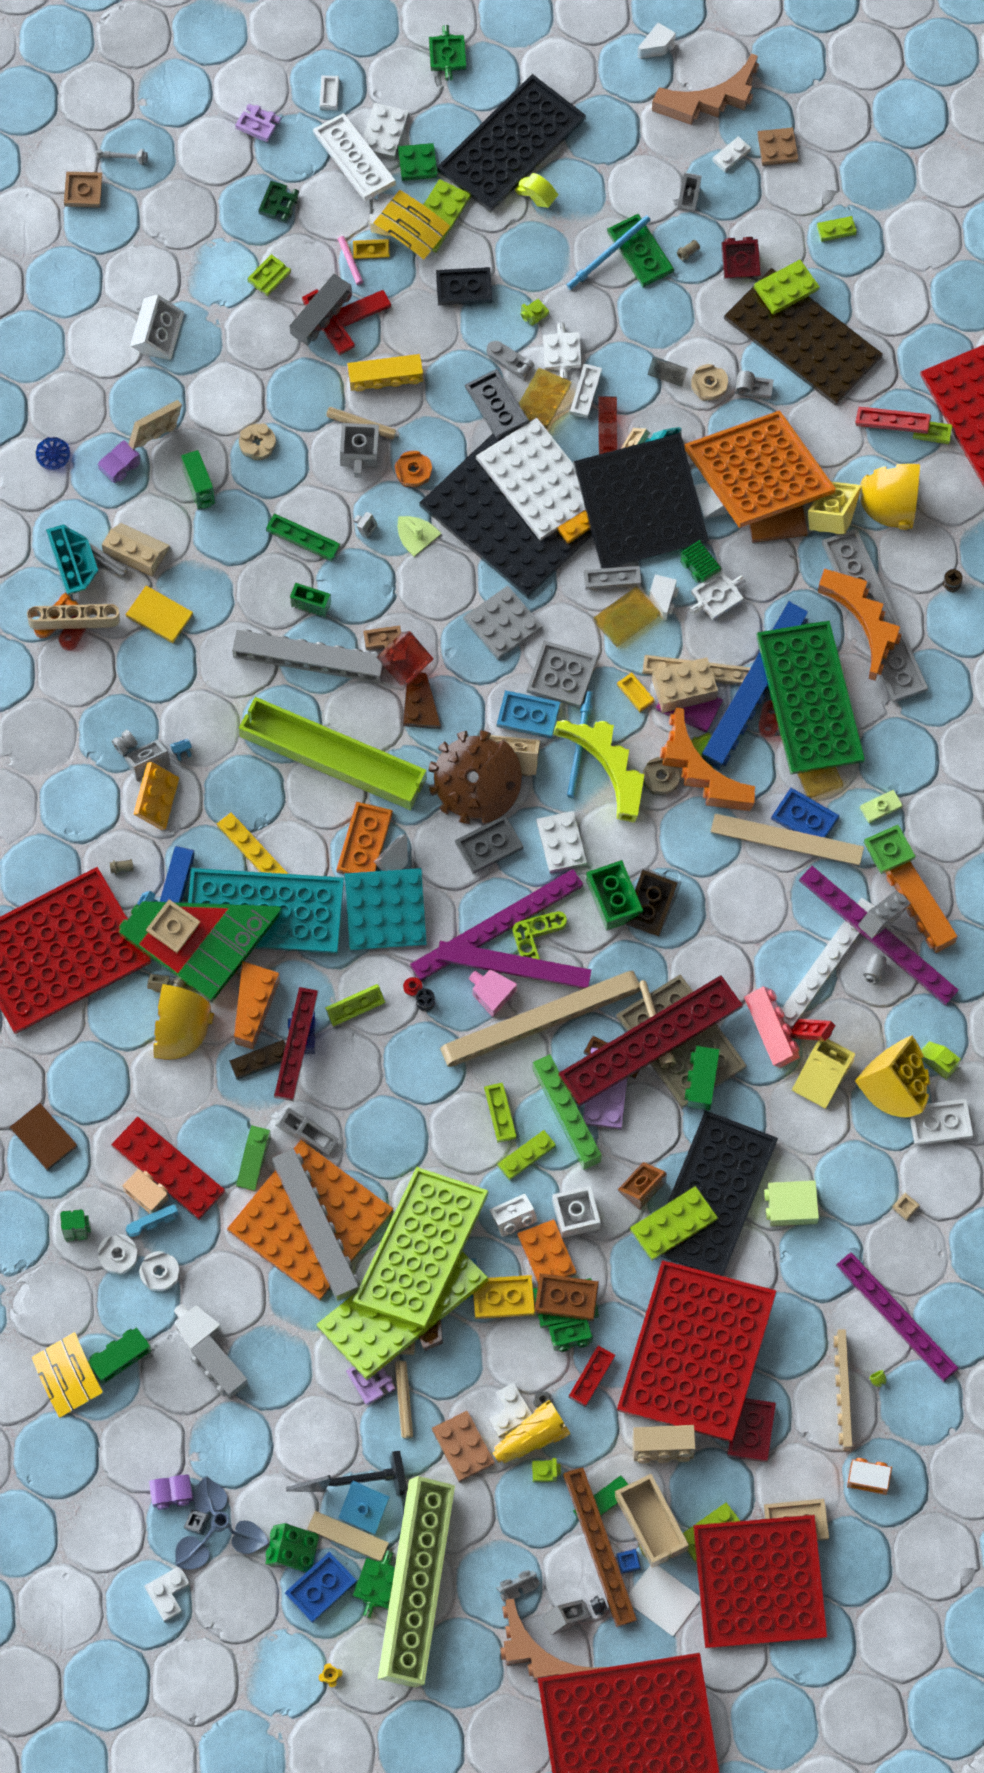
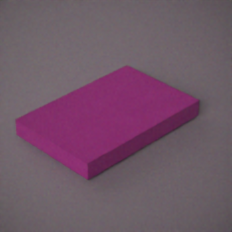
(699, 715)

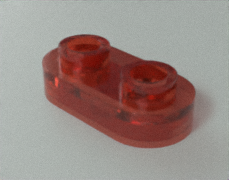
(74, 634)
(768, 720)

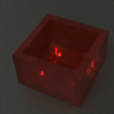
(405, 658)

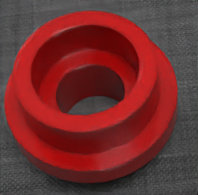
(412, 991)

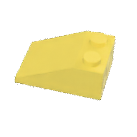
(834, 511)

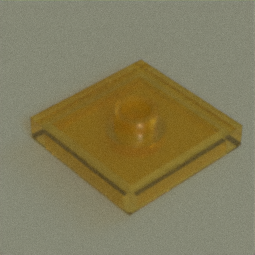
(820, 781)

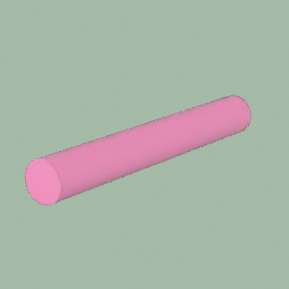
(350, 260)

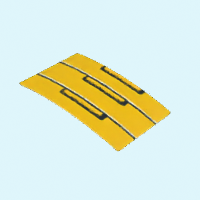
(412, 224)
(66, 1375)

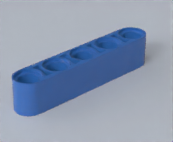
(177, 875)

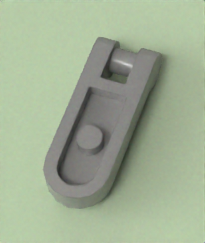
(509, 359)

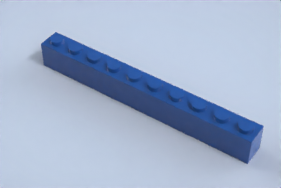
(746, 698)

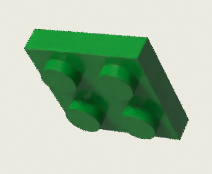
(417, 162)

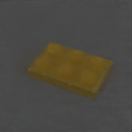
(544, 396)
(626, 616)

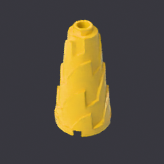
(534, 1433)

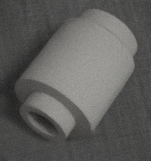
(875, 968)

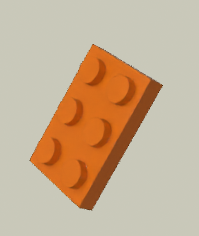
(546, 1250)

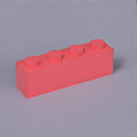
(772, 1027)

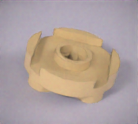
(713, 391)
(253, 432)

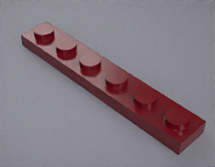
(296, 1044)

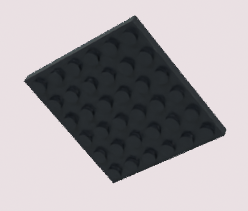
(640, 501)

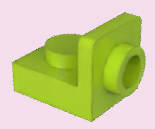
(534, 312)
(546, 1470)

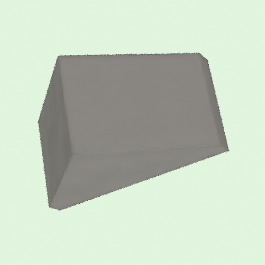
(689, 191)

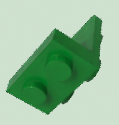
(291, 1547)

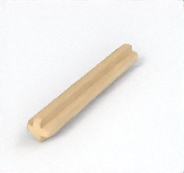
(345, 417)
(403, 1399)

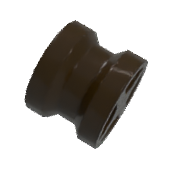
(950, 584)

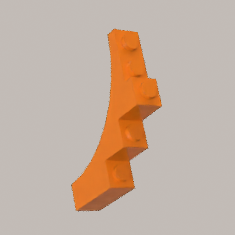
(853, 595)
(698, 773)

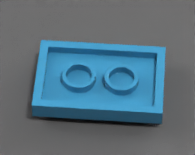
(528, 714)

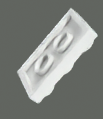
(385, 129)
(561, 842)
(942, 1122)

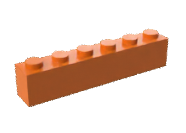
(922, 907)

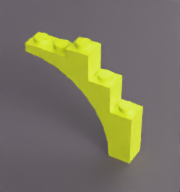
(614, 760)

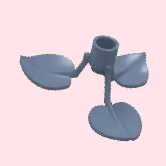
(212, 1497)

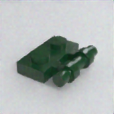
(273, 199)

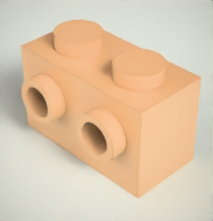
(145, 1191)

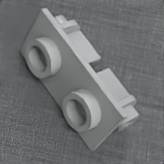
(524, 1581)

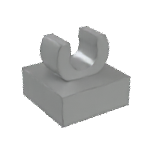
(365, 524)

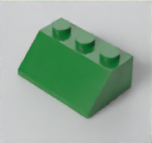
(613, 894)

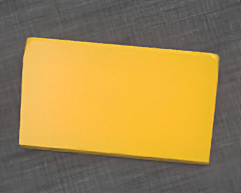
(371, 248)

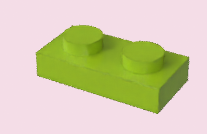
(836, 228)
(937, 433)

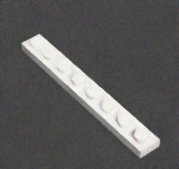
(821, 969)

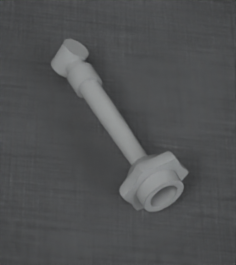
(141, 156)

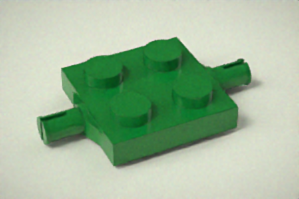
(447, 53)
(375, 1584)

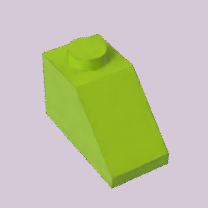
(940, 1059)

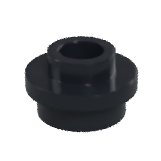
(598, 1605)

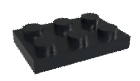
(464, 286)

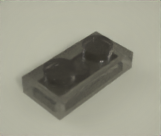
(667, 371)

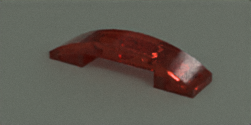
(607, 423)

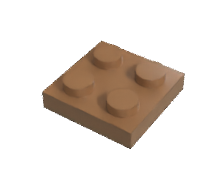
(777, 146)
(83, 189)

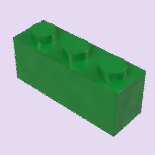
(702, 1078)
(119, 1355)

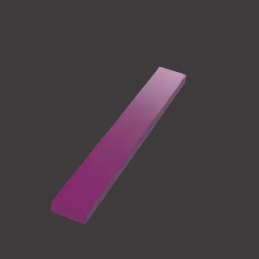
(513, 964)
(897, 1317)

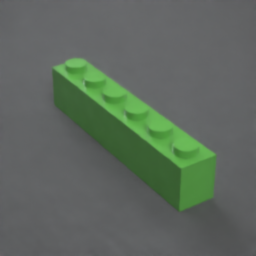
(566, 1112)

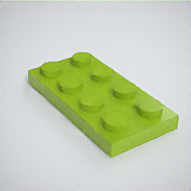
(447, 203)
(673, 1223)

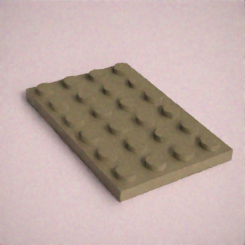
(676, 1076)

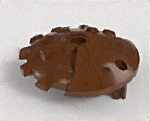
(497, 781)

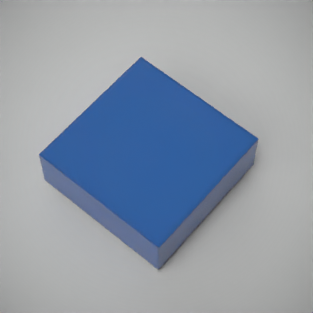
(628, 1561)

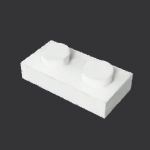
(731, 154)

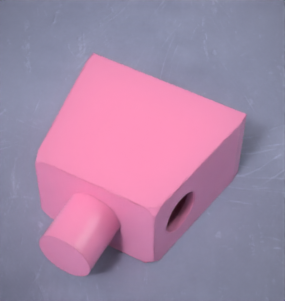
(492, 990)

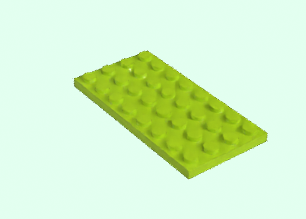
(420, 1247)
(374, 1339)

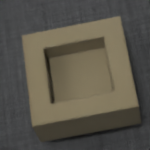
(155, 982)

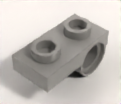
(753, 386)

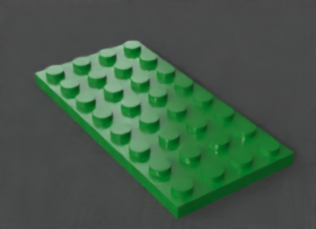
(810, 697)

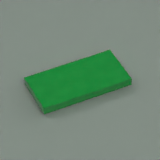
(641, 252)

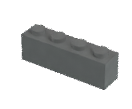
(321, 309)

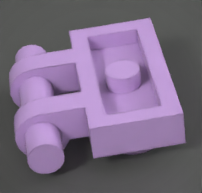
(256, 126)
(370, 1389)

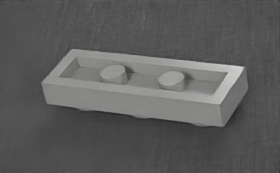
(612, 577)

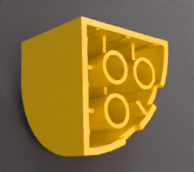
(891, 495)
(181, 1022)
(897, 1080)

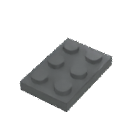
(489, 844)

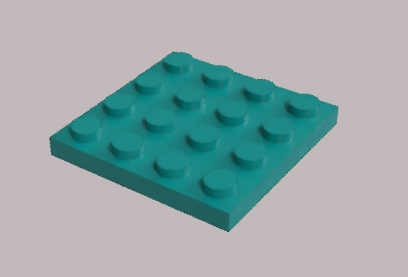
(385, 909)

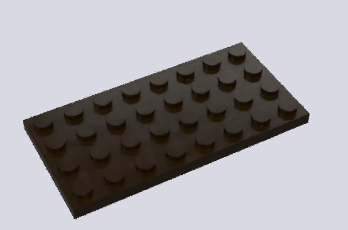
(806, 342)

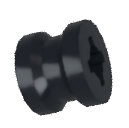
(425, 995)

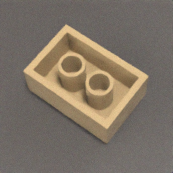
(684, 684)
(663, 1443)

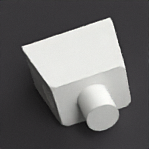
(194, 1325)

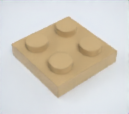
(173, 926)

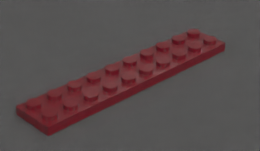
(650, 1040)

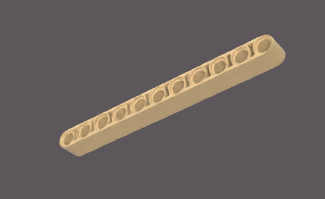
(540, 1018)

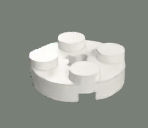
(116, 1243)
(157, 1282)

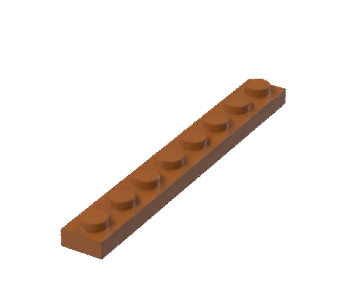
(599, 1547)

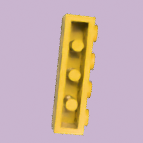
(385, 372)

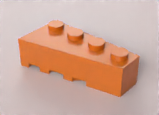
(254, 1000)

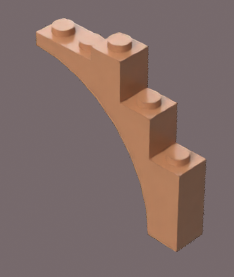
(712, 101)
(524, 1649)

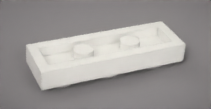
(585, 391)

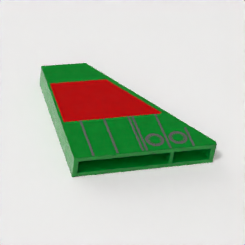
(214, 949)

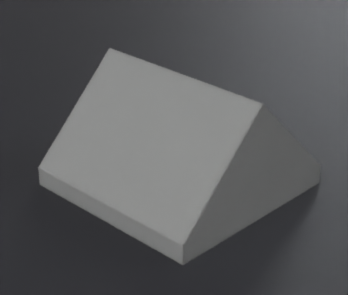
(152, 752)

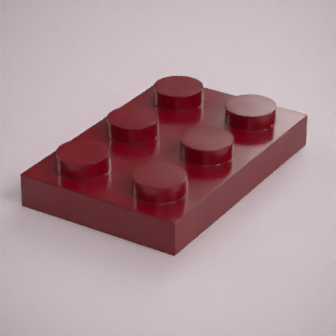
(753, 1431)

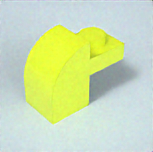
(538, 189)

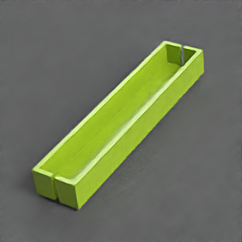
(332, 753)

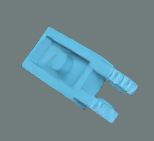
(150, 1221)

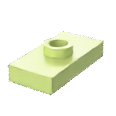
(881, 806)

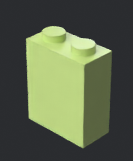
(791, 1203)

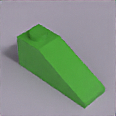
(253, 1157)

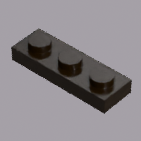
(258, 1060)

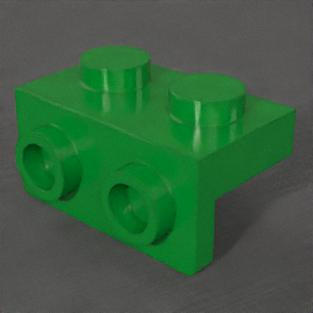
(570, 1335)

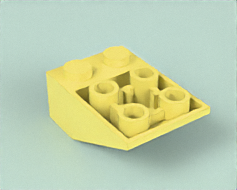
(823, 1072)

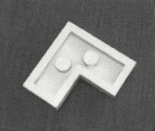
(514, 1413)
(162, 1591)

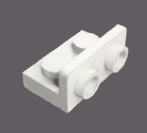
(513, 1215)

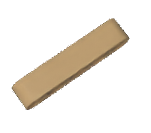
(65, 611)

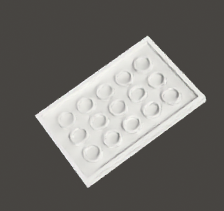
(535, 477)

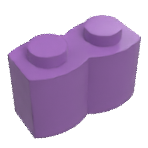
(119, 462)
(171, 1491)

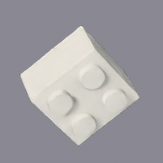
(576, 1211)

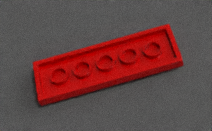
(169, 1167)

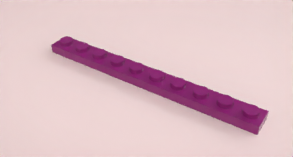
(503, 920)
(884, 941)

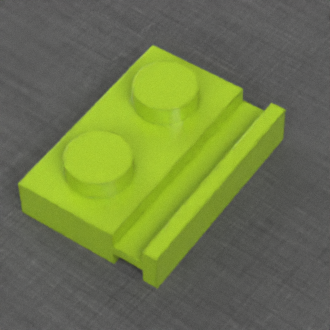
(269, 275)

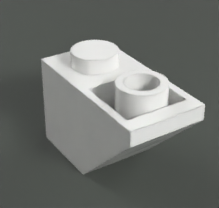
(662, 594)

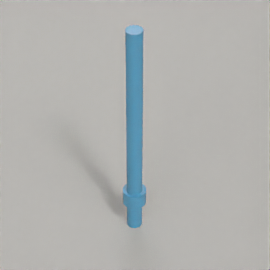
(583, 274)
(586, 710)

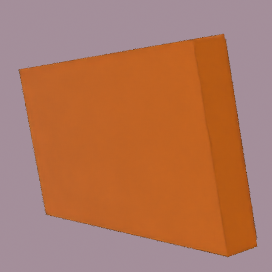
(364, 838)

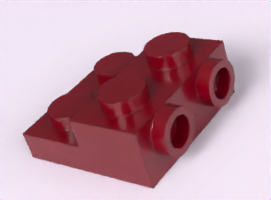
(740, 258)

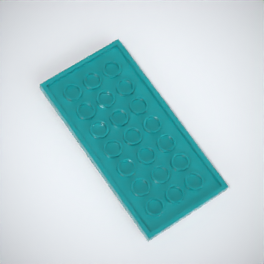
(308, 904)

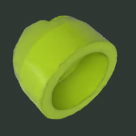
(878, 1378)

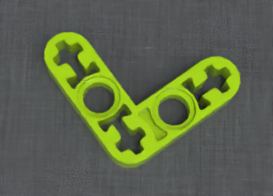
(530, 931)

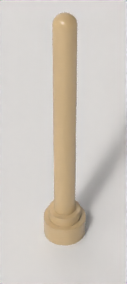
(667, 1058)

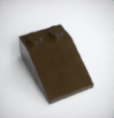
(656, 896)

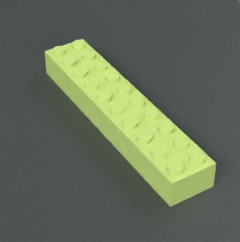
(416, 1582)

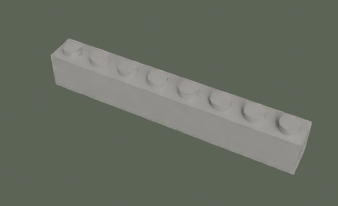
(307, 655)
(315, 1225)

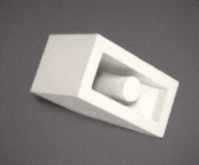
(657, 42)

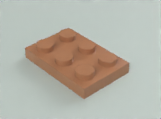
(463, 1446)

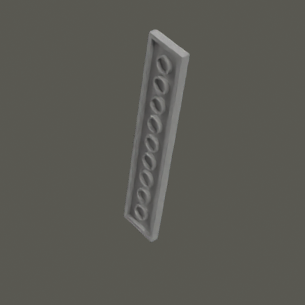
(900, 668)

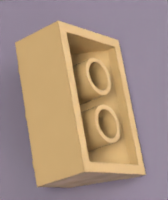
(134, 548)
(526, 750)

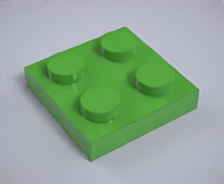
(889, 849)

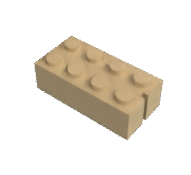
(651, 1520)

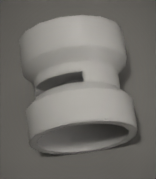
(123, 743)

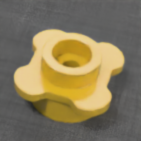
(329, 1669)

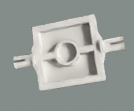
(562, 351)
(717, 595)

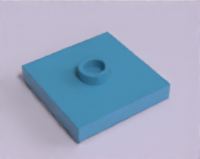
(364, 1507)

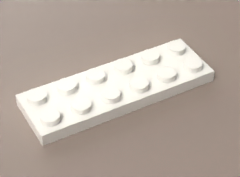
(354, 157)

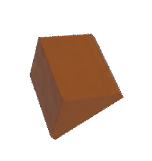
(643, 1184)

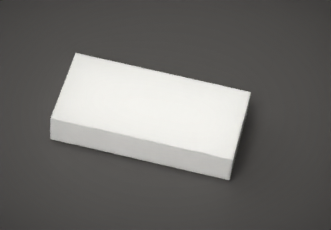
(329, 92)

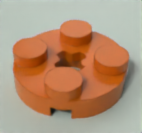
(410, 478)

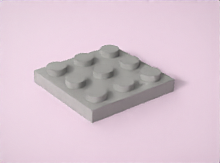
(502, 622)
(562, 674)

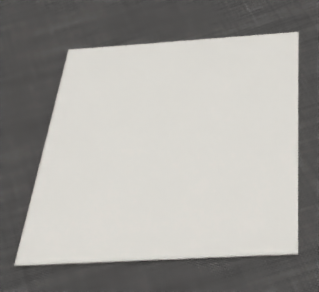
(663, 1599)

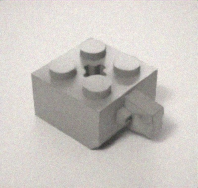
(359, 446)

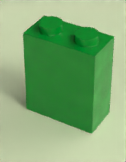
(198, 479)

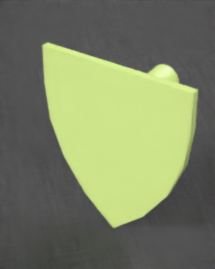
(416, 533)

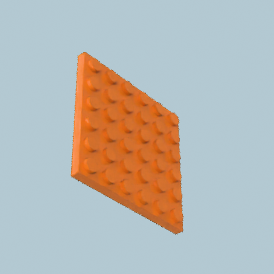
(759, 468)
(275, 1233)

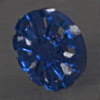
(52, 453)

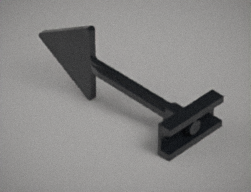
(394, 1473)

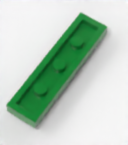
(303, 537)

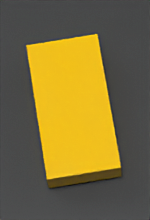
(635, 692)

